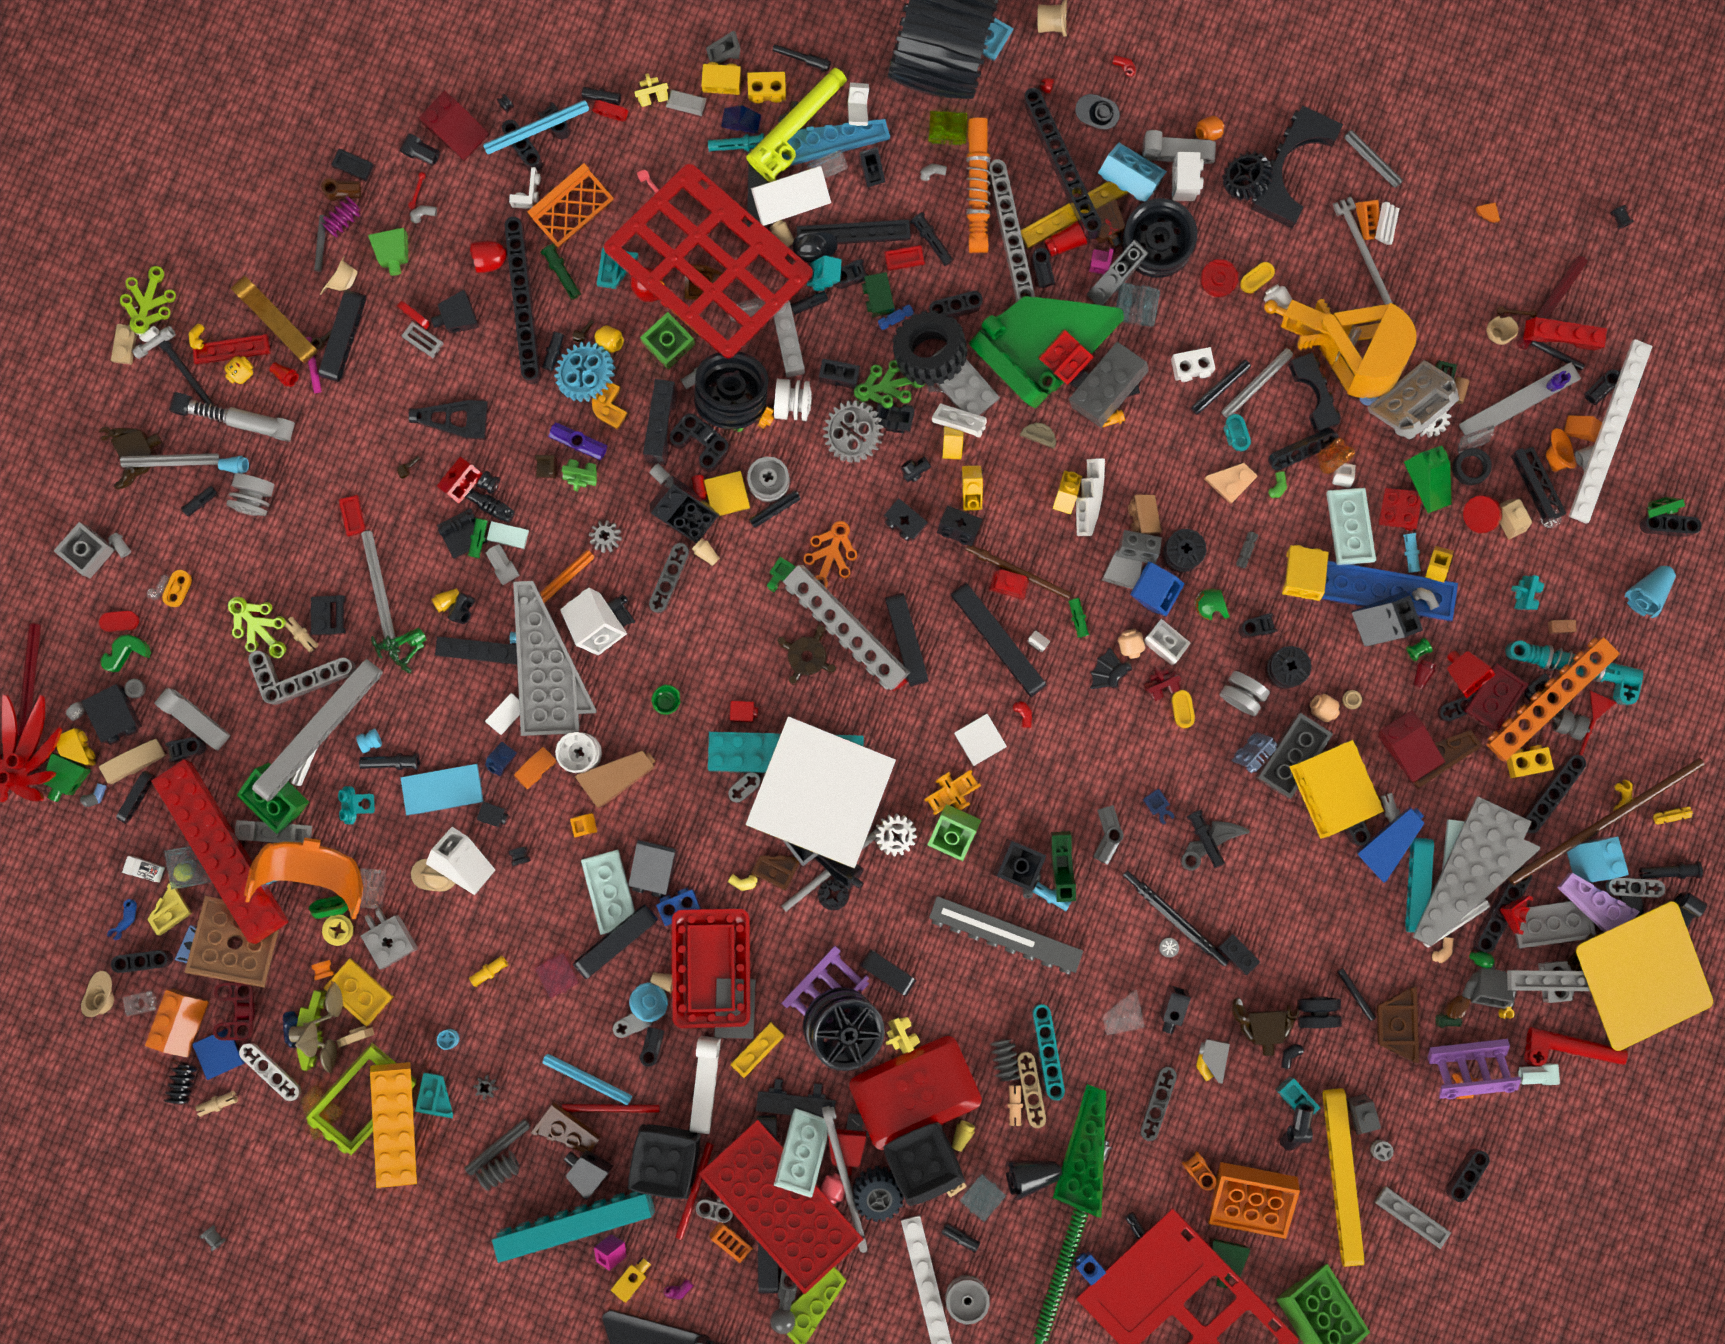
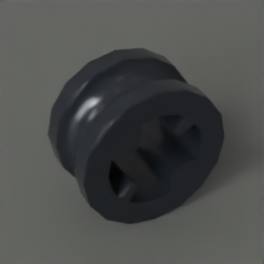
(505, 103)

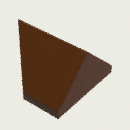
(691, 290)

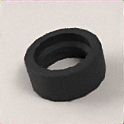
(1482, 456)

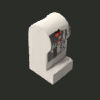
(143, 869)

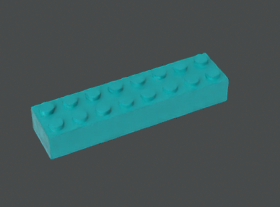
(748, 750)
(572, 1225)

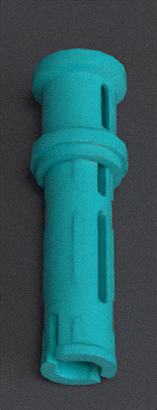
(746, 142)

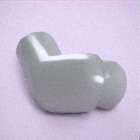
(930, 169)
(422, 210)
(1427, 595)

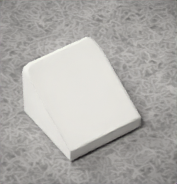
(1344, 475)
(1038, 641)

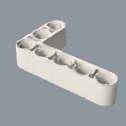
(705, 1083)

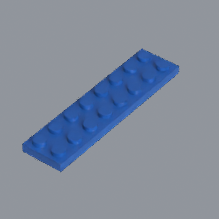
(1367, 585)

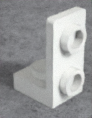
(858, 104)
(521, 200)

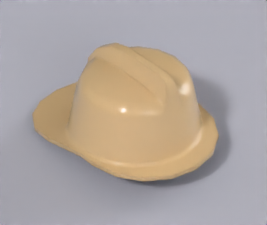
(342, 278)
(428, 878)
(98, 995)

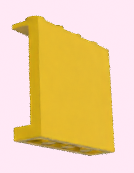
(1336, 789)

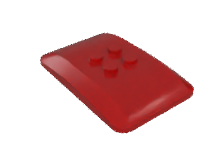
(703, 948)
(915, 1091)

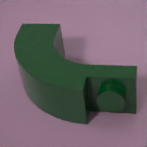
(1062, 866)

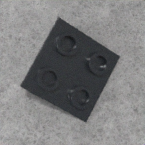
(457, 532)

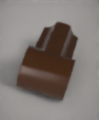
(342, 189)

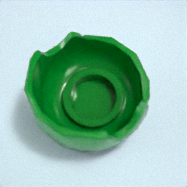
(666, 699)

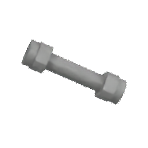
(142, 350)

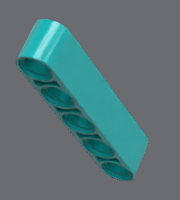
(1419, 880)
(1053, 1060)

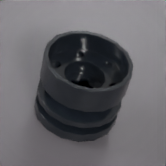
(1176, 558)
(1278, 672)

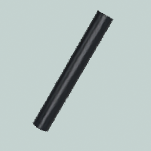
(1558, 354)
(1356, 994)

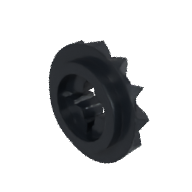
(831, 904)

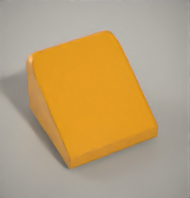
(583, 825)

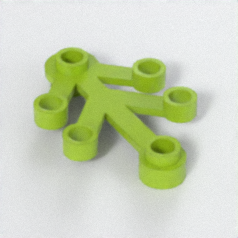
(146, 302)
(256, 624)

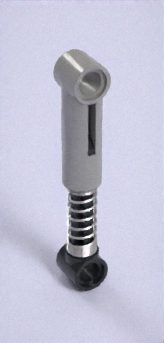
(274, 427)

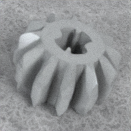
(609, 530)

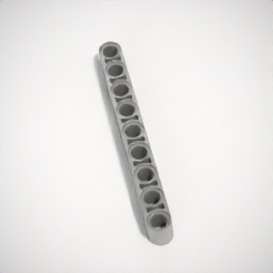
(1010, 232)
(317, 730)

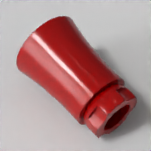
(1066, 239)

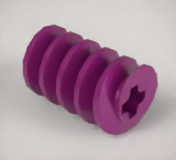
(341, 217)

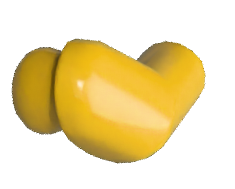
(194, 340)
(1203, 1068)

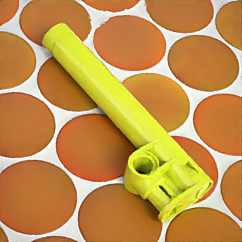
(769, 151)

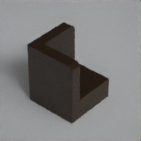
(546, 466)

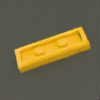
(757, 1050)

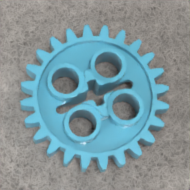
(584, 372)

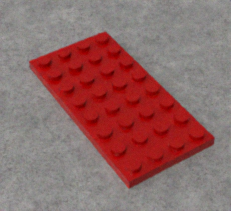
(797, 1231)

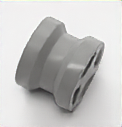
(1385, 1151)

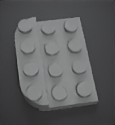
(1416, 400)

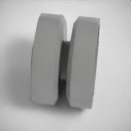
(768, 468)
(1244, 693)
(975, 1308)

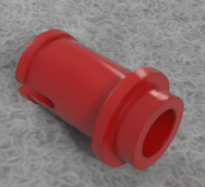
(698, 486)

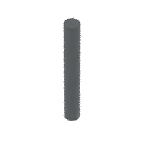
(320, 245)

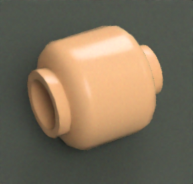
(1131, 643)
(1324, 707)

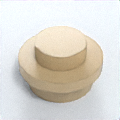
(1352, 699)

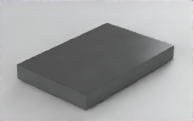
(723, 1000)

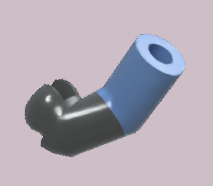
(94, 798)

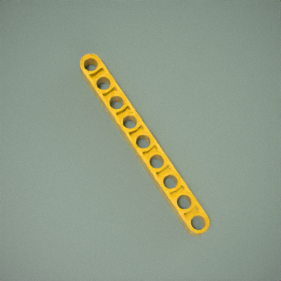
(1343, 1177)

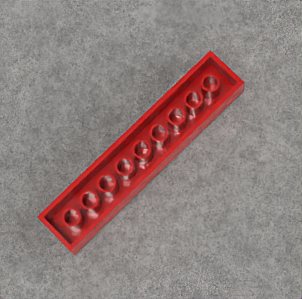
(218, 850)

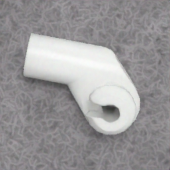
(149, 334)

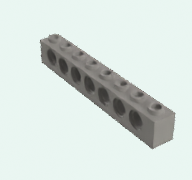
(829, 602)

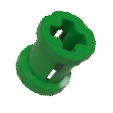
(1419, 649)

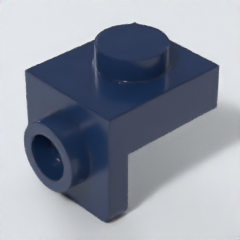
(500, 758)

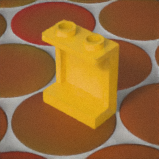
(1305, 572)

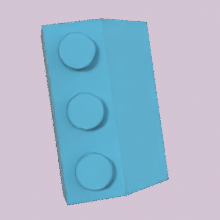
(1131, 172)

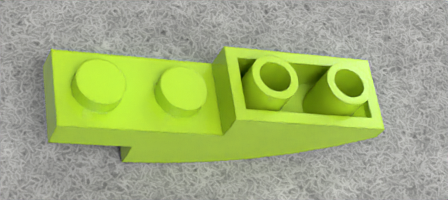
(307, 1015)

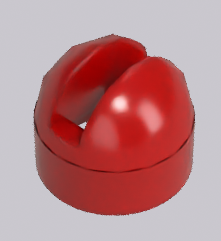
(1047, 88)

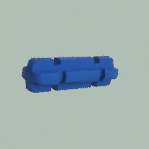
(895, 317)

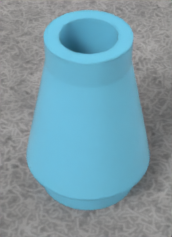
(234, 464)

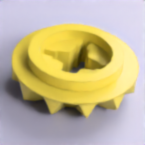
(330, 935)

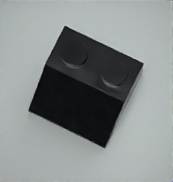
(1019, 864)

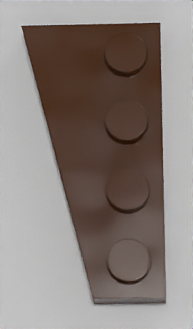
(1453, 751)

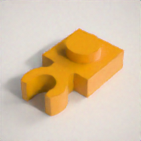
(766, 418)

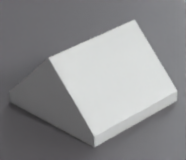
(1166, 642)

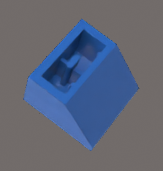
(1157, 589)

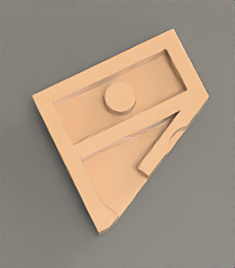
(1231, 481)

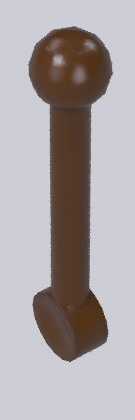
(1501, 310)

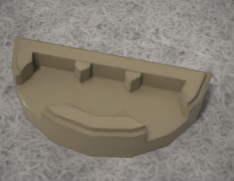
(1039, 433)

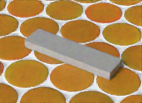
(1412, 1217)

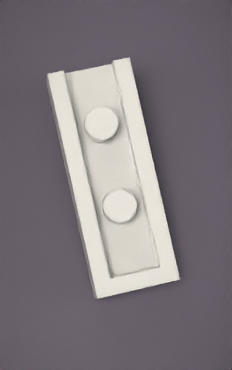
(959, 420)

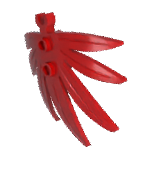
(16, 764)

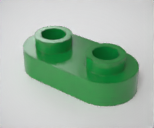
(328, 907)

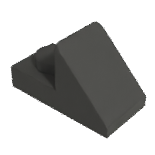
(724, 48)

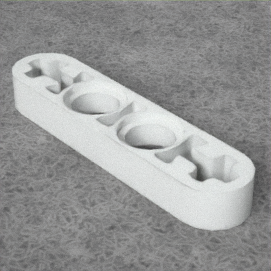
(268, 1074)

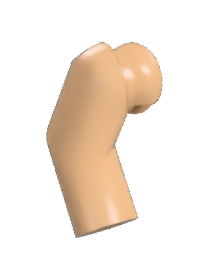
(1445, 952)

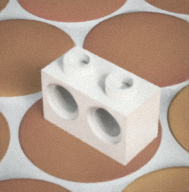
(1191, 360)

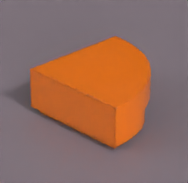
(1488, 212)

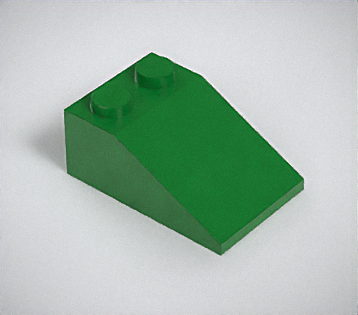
(1431, 478)

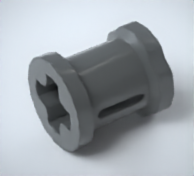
(212, 1238)

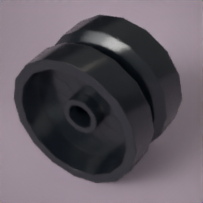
(1319, 1012)

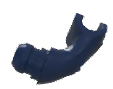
(289, 1020)

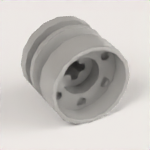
(250, 494)

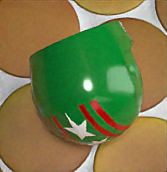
(1209, 602)

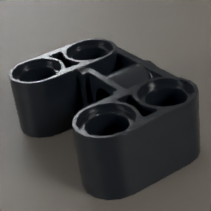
(704, 434)

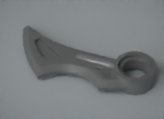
(1220, 832)

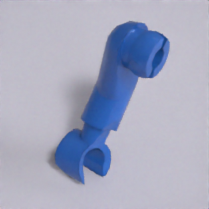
(130, 908)

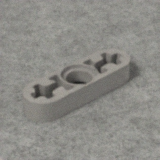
(1649, 893)

